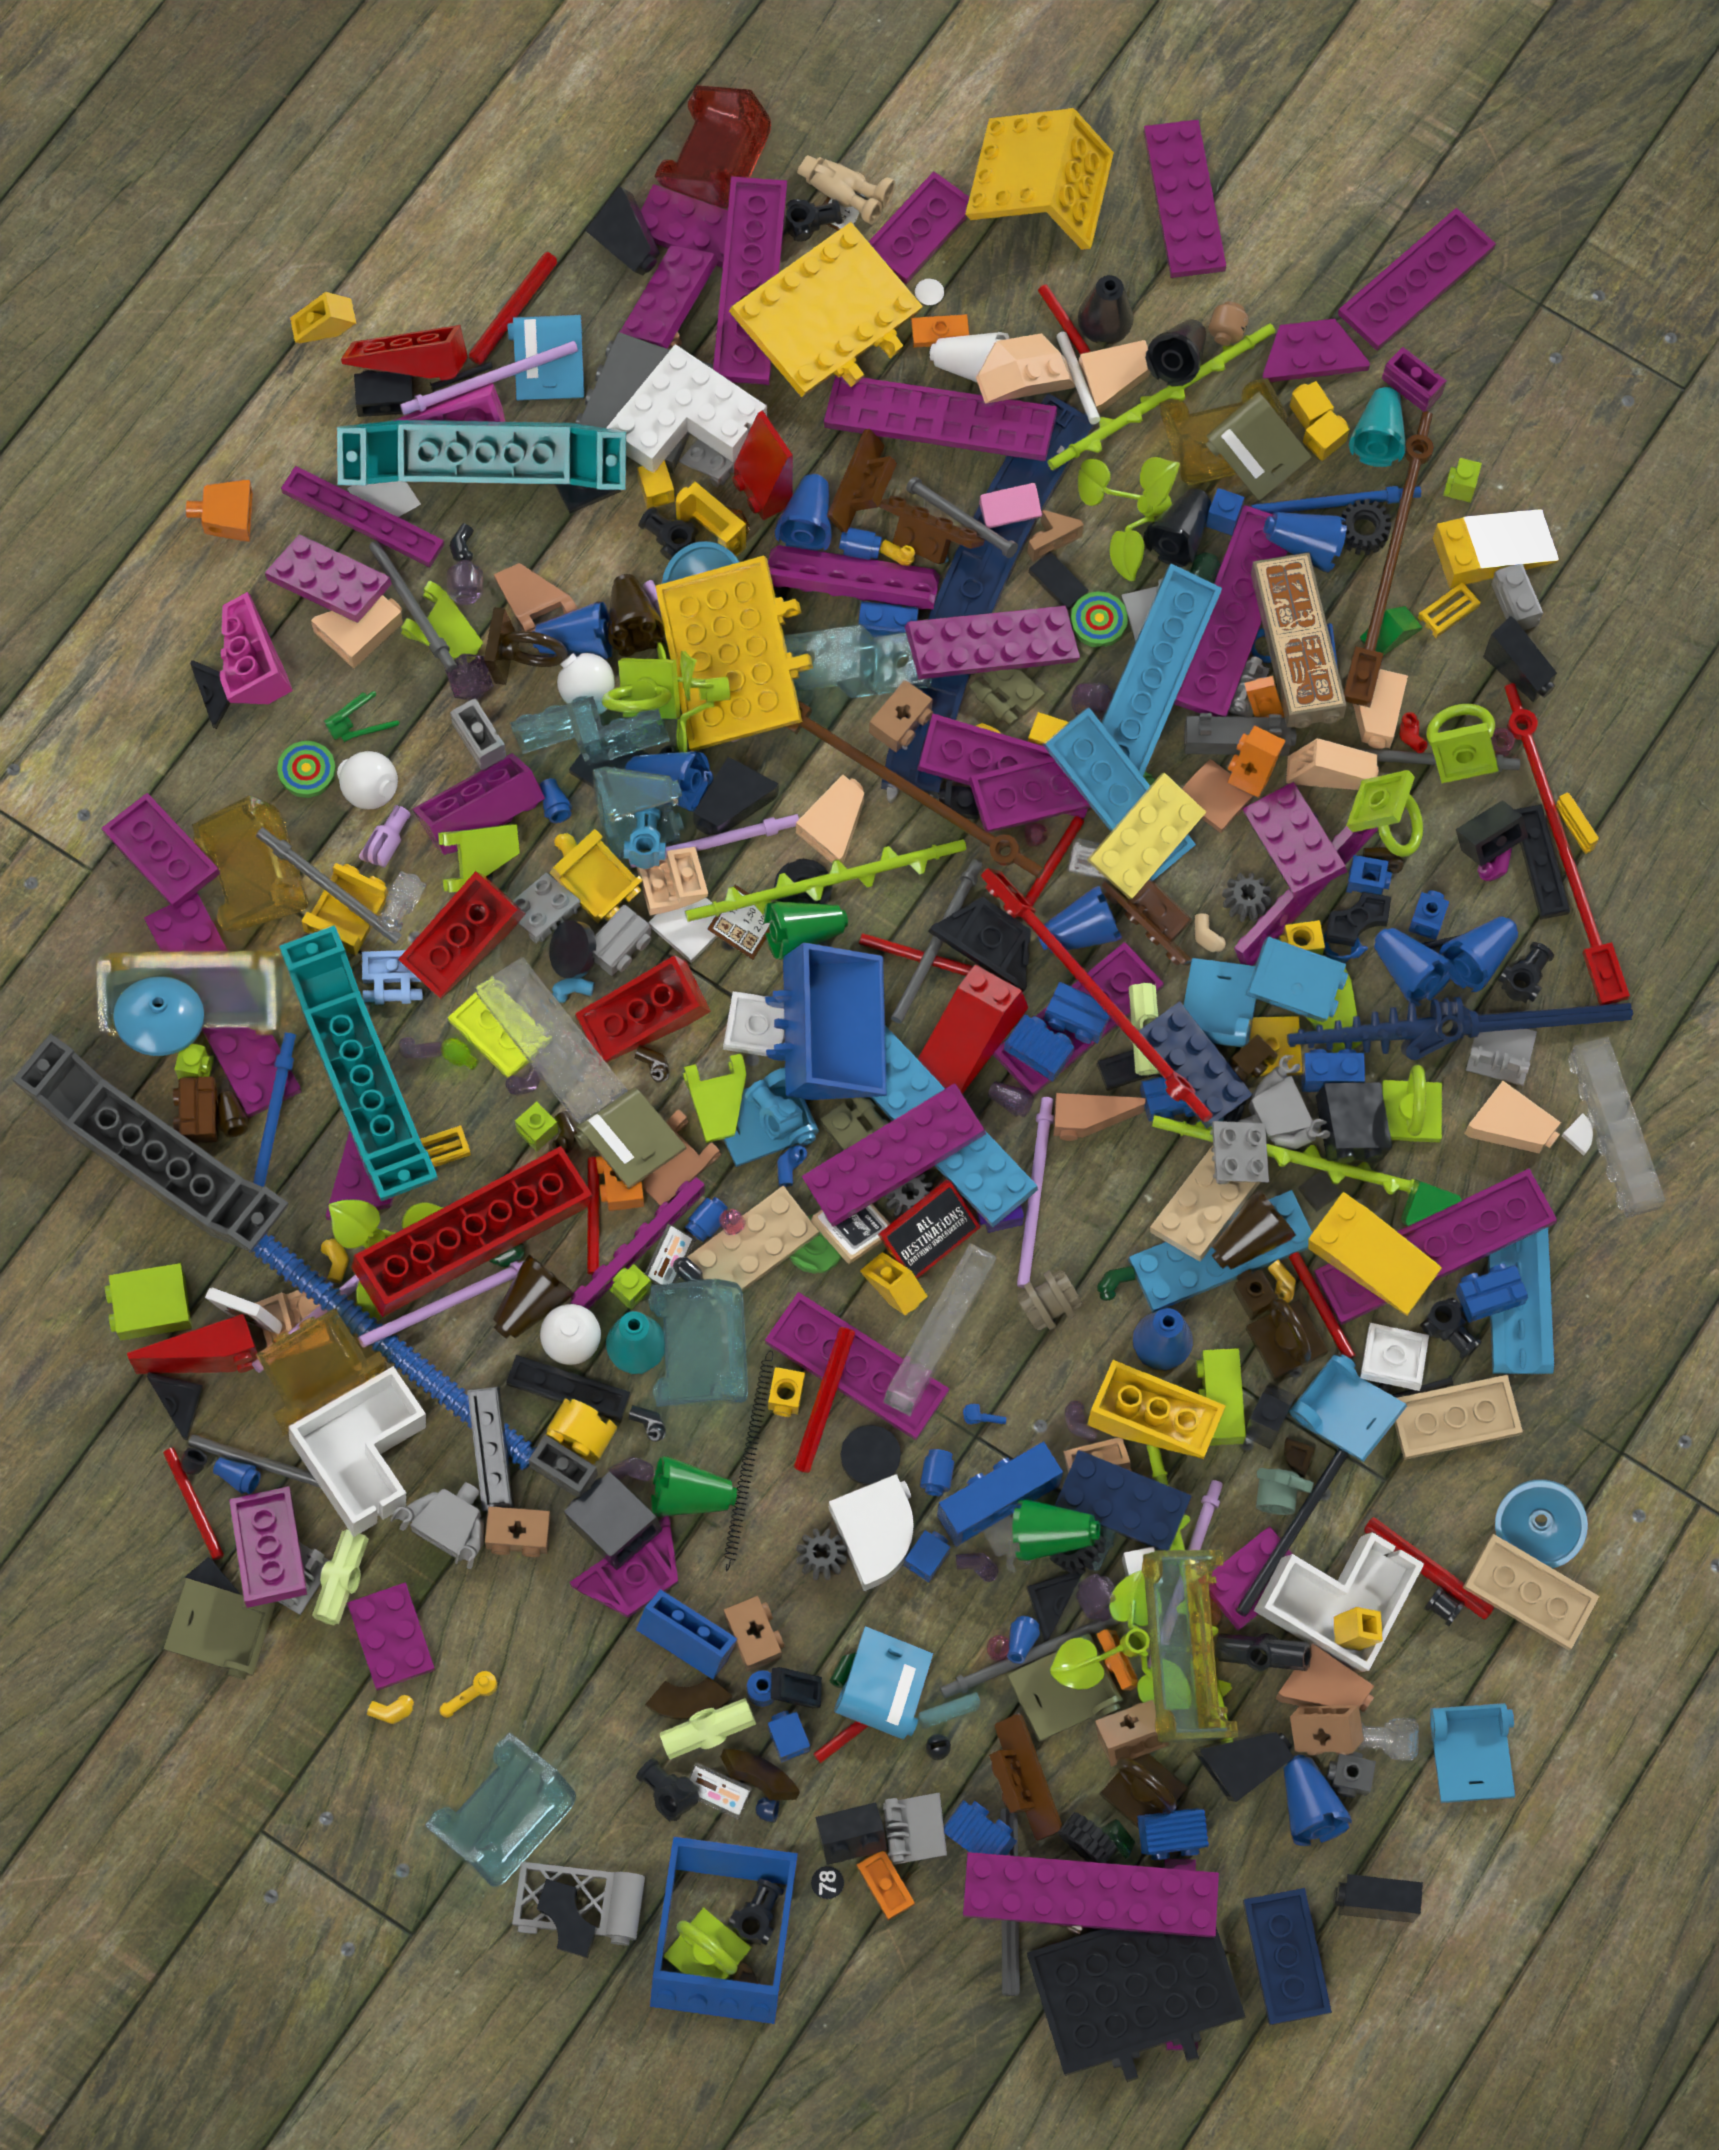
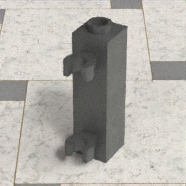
(1222, 734)

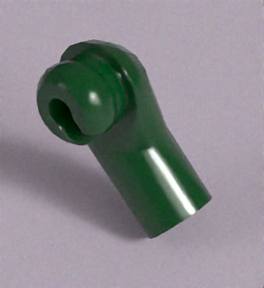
(510, 1256)
(1112, 1279)
(842, 1671)

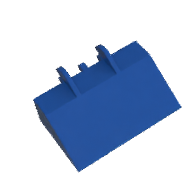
(831, 1023)

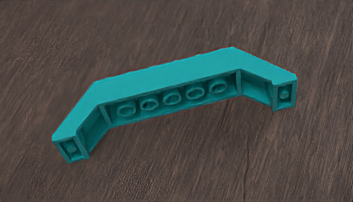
(481, 453)
(356, 1064)

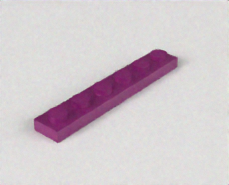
(362, 516)
(644, 1239)

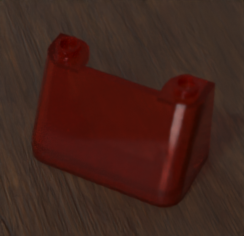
(721, 144)

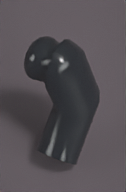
(458, 544)
(687, 1269)
(651, 1420)

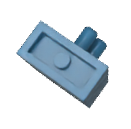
(1297, 980)

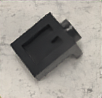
(959, 799)

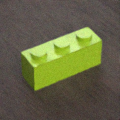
(1223, 1384)

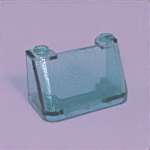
(625, 792)
(701, 1343)
(506, 1813)

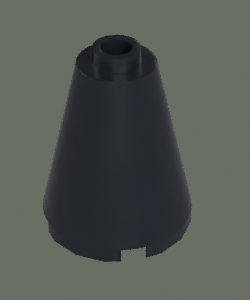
(1106, 312)
(1177, 353)
(1179, 529)

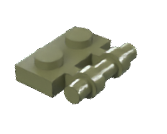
(1012, 685)
(844, 1124)

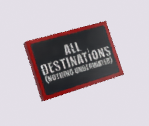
(929, 1229)

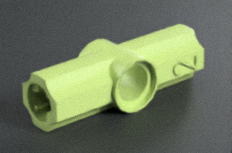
(1143, 1011)
(340, 1577)
(707, 1728)

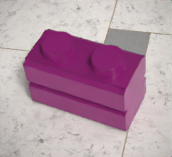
(1413, 379)

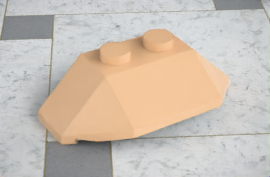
(1023, 369)

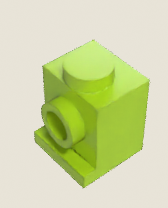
(1462, 480)
(193, 1062)
(631, 1286)

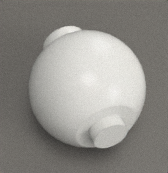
(585, 676)
(368, 780)
(570, 1334)

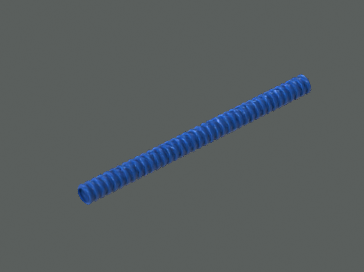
(389, 1347)

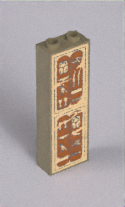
(1298, 640)

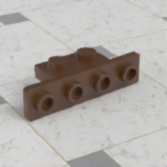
(863, 481)
(926, 533)
(1157, 914)
(1023, 1778)

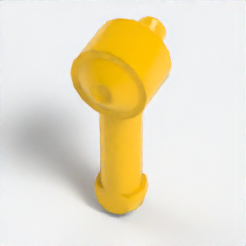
(483, 1684)

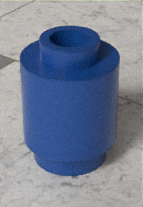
(860, 544)
(705, 1218)
(937, 1472)
(758, 1697)

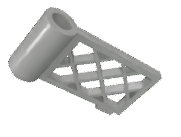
(620, 1903)

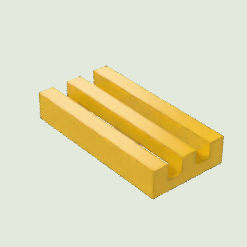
(1431, 623)
(1576, 823)
(449, 1157)

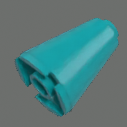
(1380, 430)
(635, 1343)

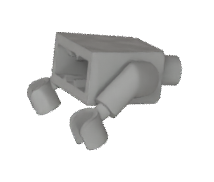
(1283, 1110)
(447, 1522)

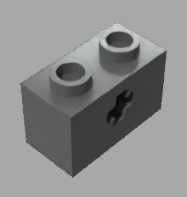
(563, 1467)

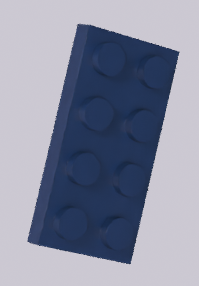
(1196, 1059)
(1124, 1501)
(1287, 1956)

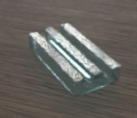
(949, 1710)

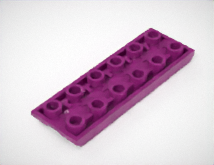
(853, 577)

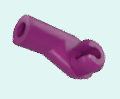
(1496, 868)

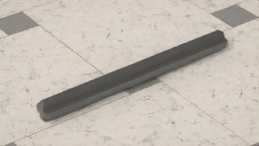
(1010, 1929)

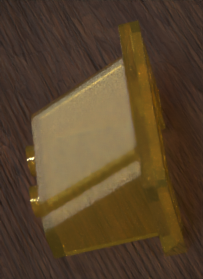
(315, 1366)

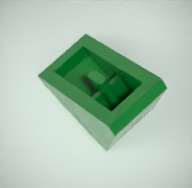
(1396, 628)
(1425, 1201)

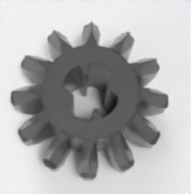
(1248, 907)
(899, 1199)
(821, 1544)

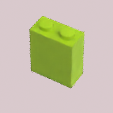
(148, 1302)

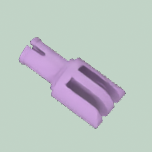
(385, 838)

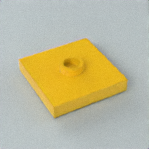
(1274, 1033)

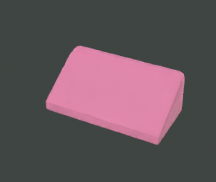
(1010, 505)

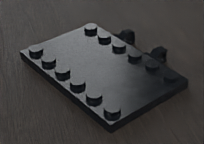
(1130, 1993)

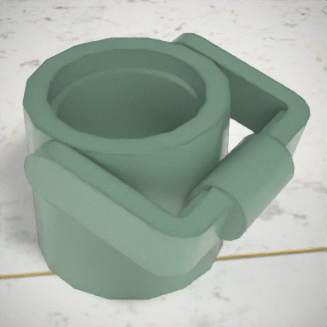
(1279, 1490)

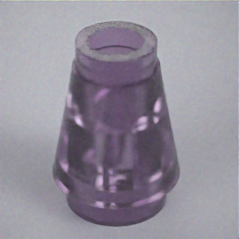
(1012, 1098)

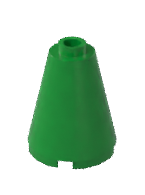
(801, 922)
(688, 1490)
(1051, 1530)

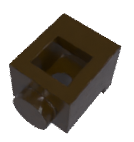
(1253, 1058)
(1254, 1303)

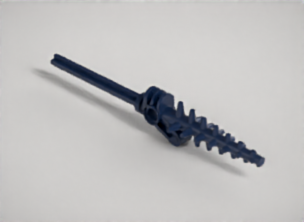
(1426, 1034)

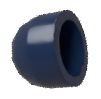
(767, 1809)

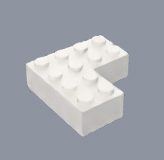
(680, 399)
(345, 1444)
(1307, 1599)

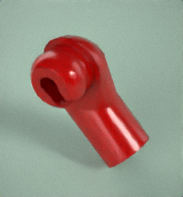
(1410, 733)

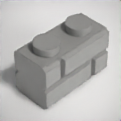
(1517, 596)
(478, 734)
(620, 939)

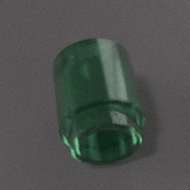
(1206, 566)

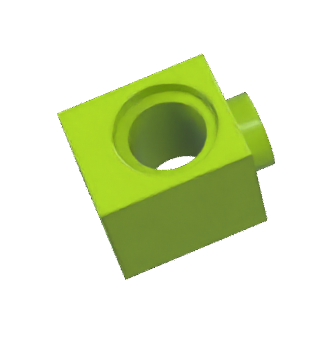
(536, 1126)

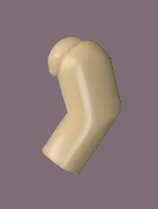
(1205, 936)

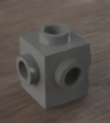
(1362, 1774)

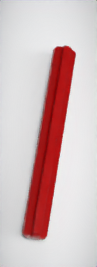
(512, 308)
(824, 1399)
(1432, 1570)

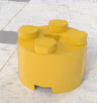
(581, 1430)

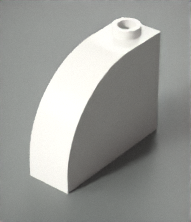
(875, 1528)

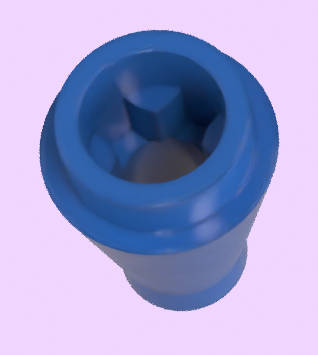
(555, 804)
(238, 1475)
(1023, 1635)

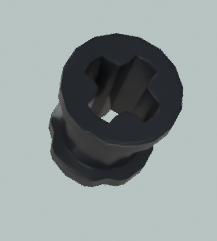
(1444, 1606)

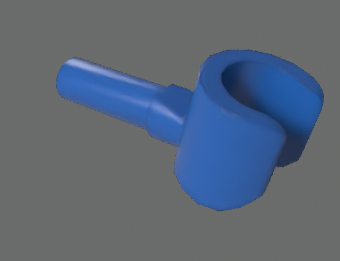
(973, 1415)

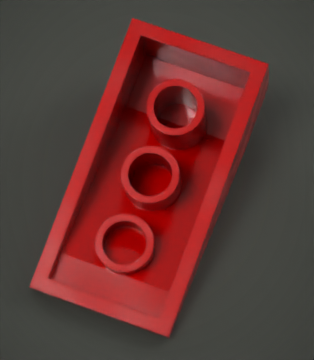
(419, 353)
(764, 469)
(461, 934)
(644, 1009)
(972, 1028)
(210, 1349)

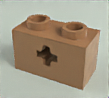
(904, 701)
(503, 1523)
(752, 1650)
(1326, 1729)
(1129, 1732)

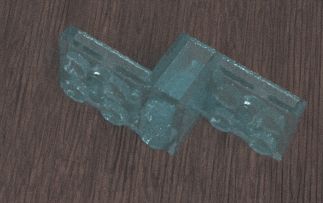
(854, 661)
(585, 724)

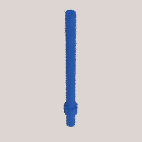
(1390, 495)
(283, 1063)

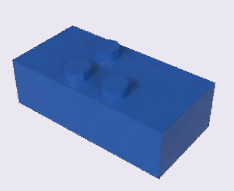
(997, 1493)

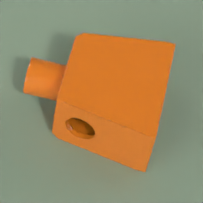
(225, 509)

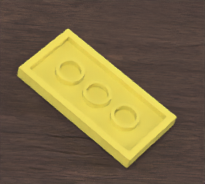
(1146, 836)

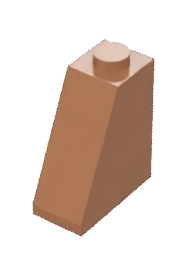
(1326, 1684)

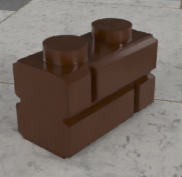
(196, 1109)

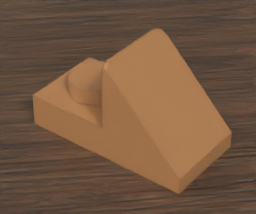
(1059, 532)

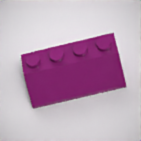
(481, 801)

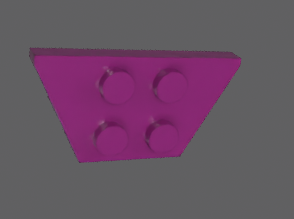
(1313, 351)
(353, 1181)
(635, 1581)

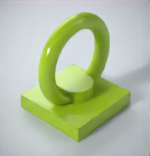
(645, 687)
(1464, 750)
(1382, 803)
(1413, 1108)
(706, 1948)

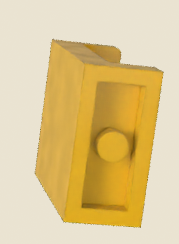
(713, 515)
(596, 877)
(331, 912)

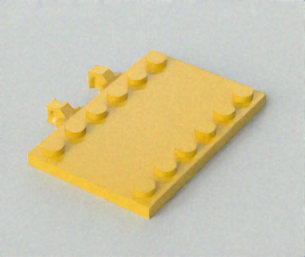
(827, 311)
(734, 632)

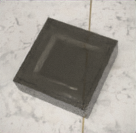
(1319, 1190)

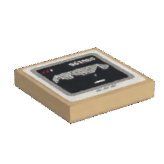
(855, 1234)

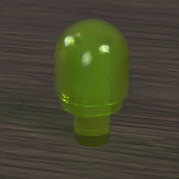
(458, 1053)

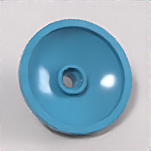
(698, 559)
(163, 1028)
(1555, 1539)

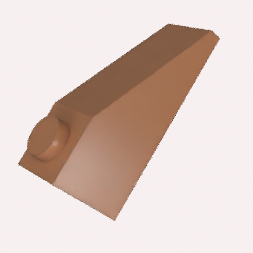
(1085, 1114)

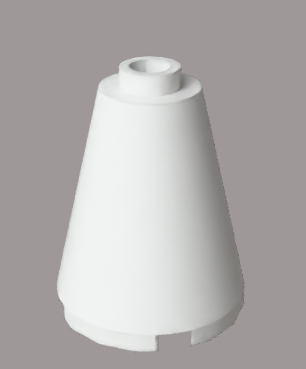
(964, 353)

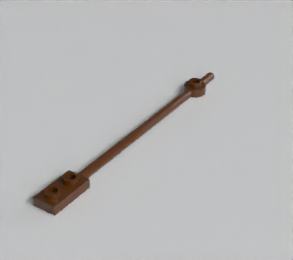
(1366, 661)
(995, 843)

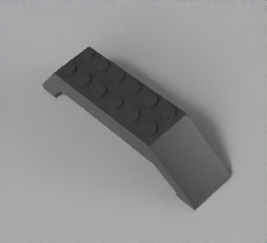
(147, 1148)

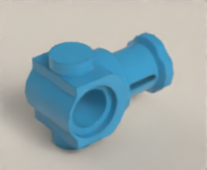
(645, 838)
(776, 1115)

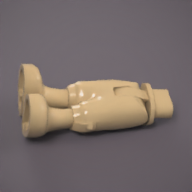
(843, 184)

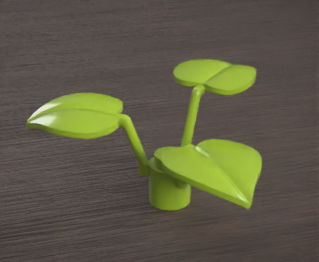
(1156, 478)
(709, 689)
(356, 1226)
(1077, 1659)

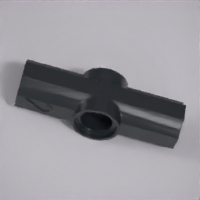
(1247, 1651)

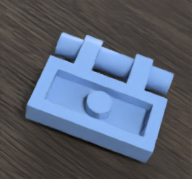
(382, 968)

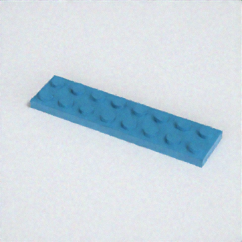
(1159, 663)
(978, 1171)

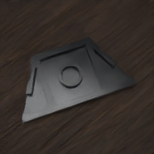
(988, 939)

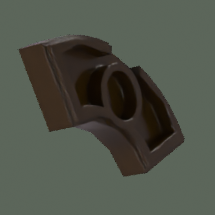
(684, 1702)
(759, 1773)

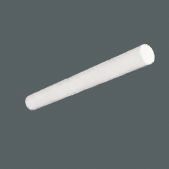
(1078, 378)

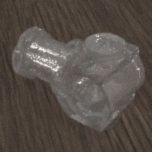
(400, 901)
(1397, 1738)

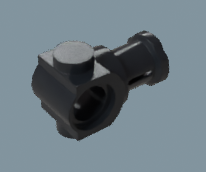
(812, 215)
(668, 531)
(1526, 972)
(1452, 1330)
(671, 1794)
(756, 1911)

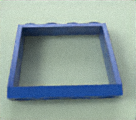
(718, 1995)

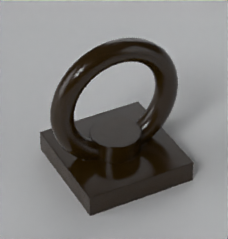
(504, 645)
(1286, 1338)
(1143, 1788)

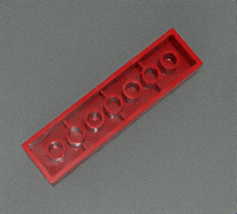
(471, 1231)

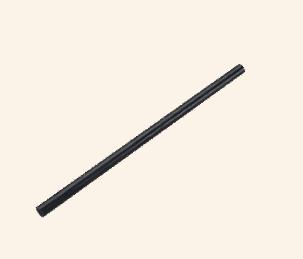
(1295, 1527)

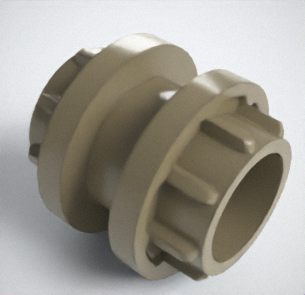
(1049, 1300)

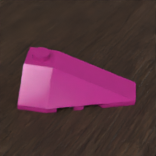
(475, 405)
(250, 662)

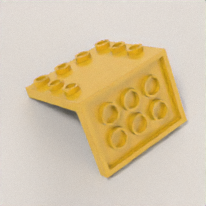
(1040, 166)

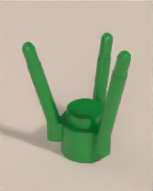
(339, 723)

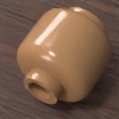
(1228, 323)

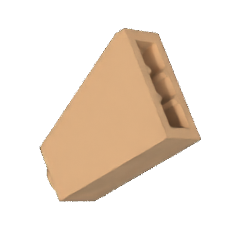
(1114, 372)
(357, 640)
(1379, 721)
(1330, 766)
(833, 819)
(1514, 1122)

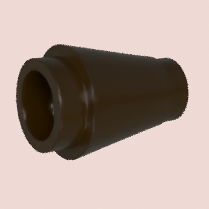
(231, 1116)

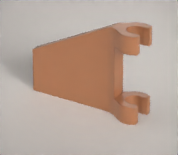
(531, 595)
(684, 1167)

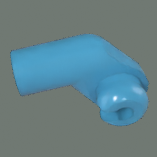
(568, 986)

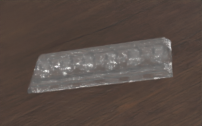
(550, 1040)

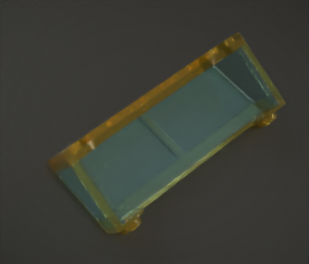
(232, 985)
(1184, 1646)

